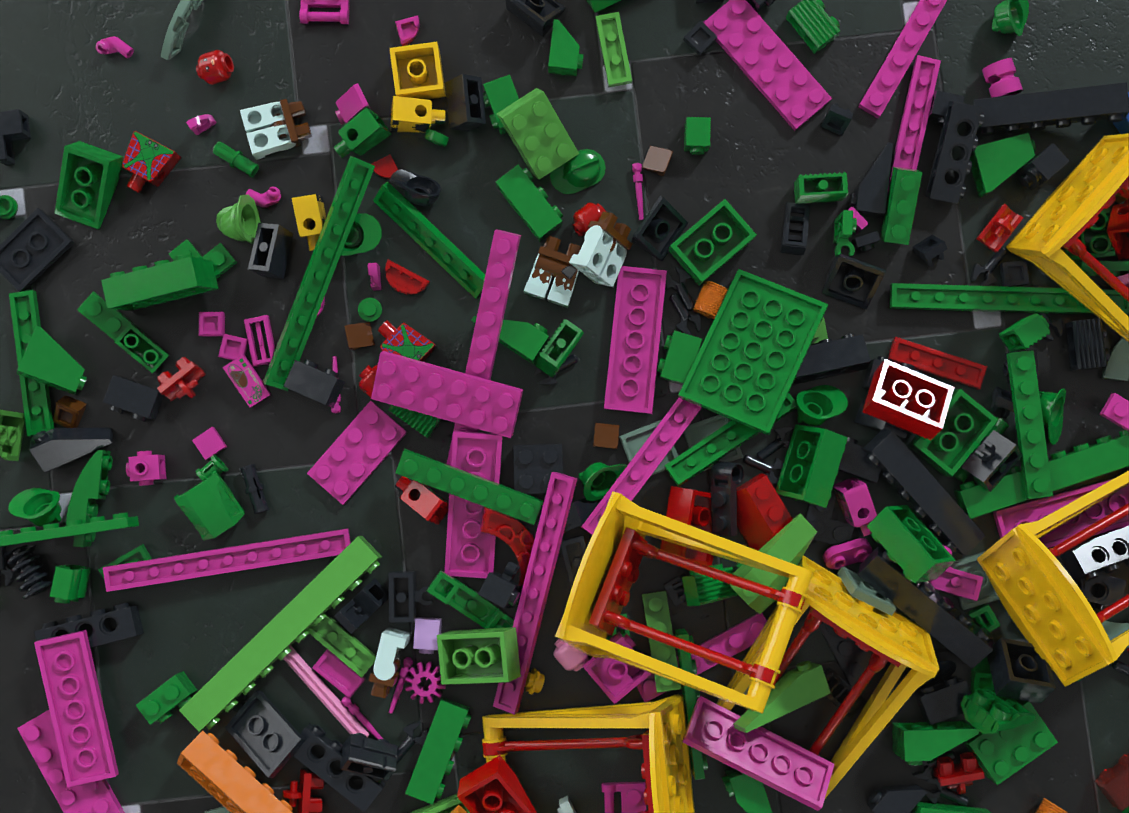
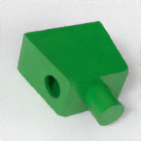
(362, 133)

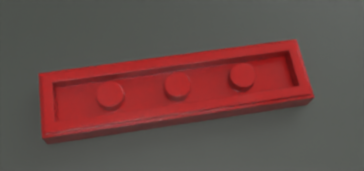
(937, 363)

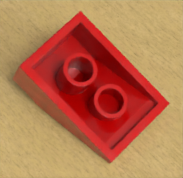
(494, 790)

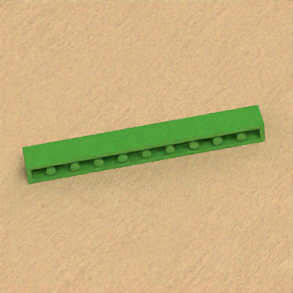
(280, 634)

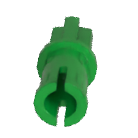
(235, 159)

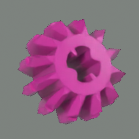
(417, 677)

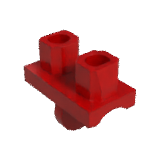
(999, 228)
(181, 382)
(960, 774)
(305, 803)

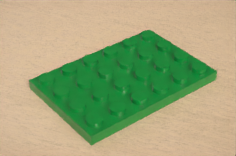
(753, 351)

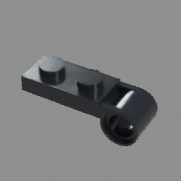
(724, 497)

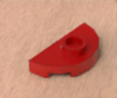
(404, 280)

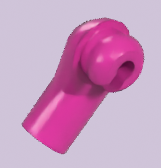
(113, 45)
(266, 199)

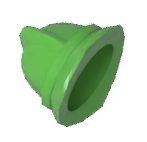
(239, 220)

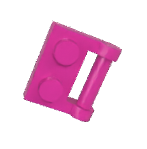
(342, 16)
(631, 796)

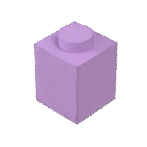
(426, 634)

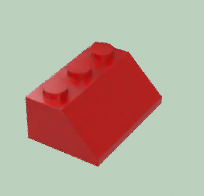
(693, 509)
(760, 511)

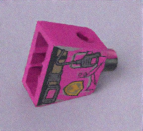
(855, 503)

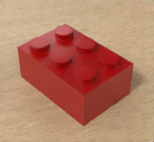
(908, 399)

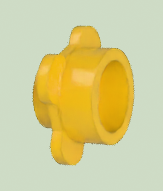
(534, 681)

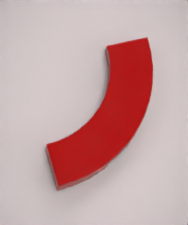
(512, 533)

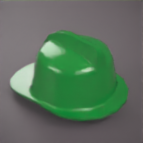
(1010, 16)
(579, 172)
(363, 236)
(820, 404)
(1052, 413)
(599, 478)
(37, 506)

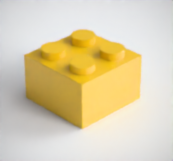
(418, 71)

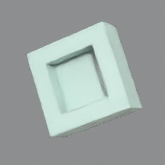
(566, 805)

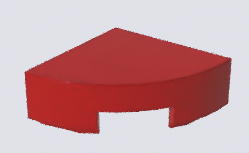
(385, 167)

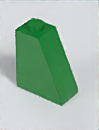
(999, 160)
(50, 364)

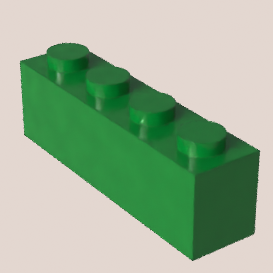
(437, 750)

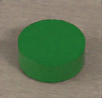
(436, 138)

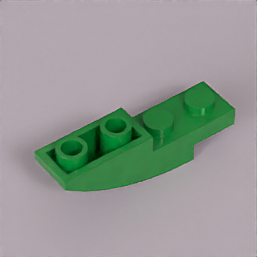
(123, 332)
(91, 485)

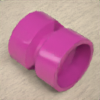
(1002, 78)

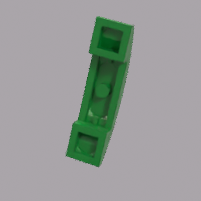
(468, 602)

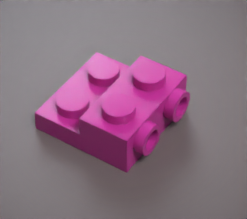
(614, 676)

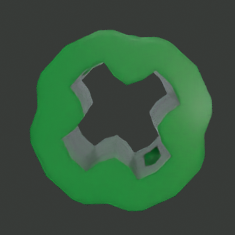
(214, 464)

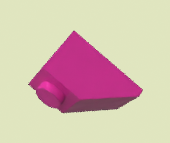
(351, 104)

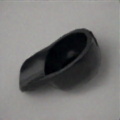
(417, 188)

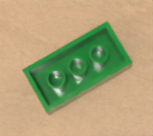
(159, 283)

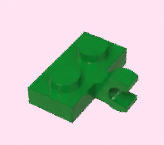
(843, 228)

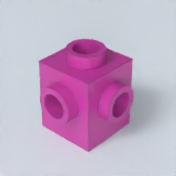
(146, 468)

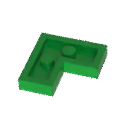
(219, 255)

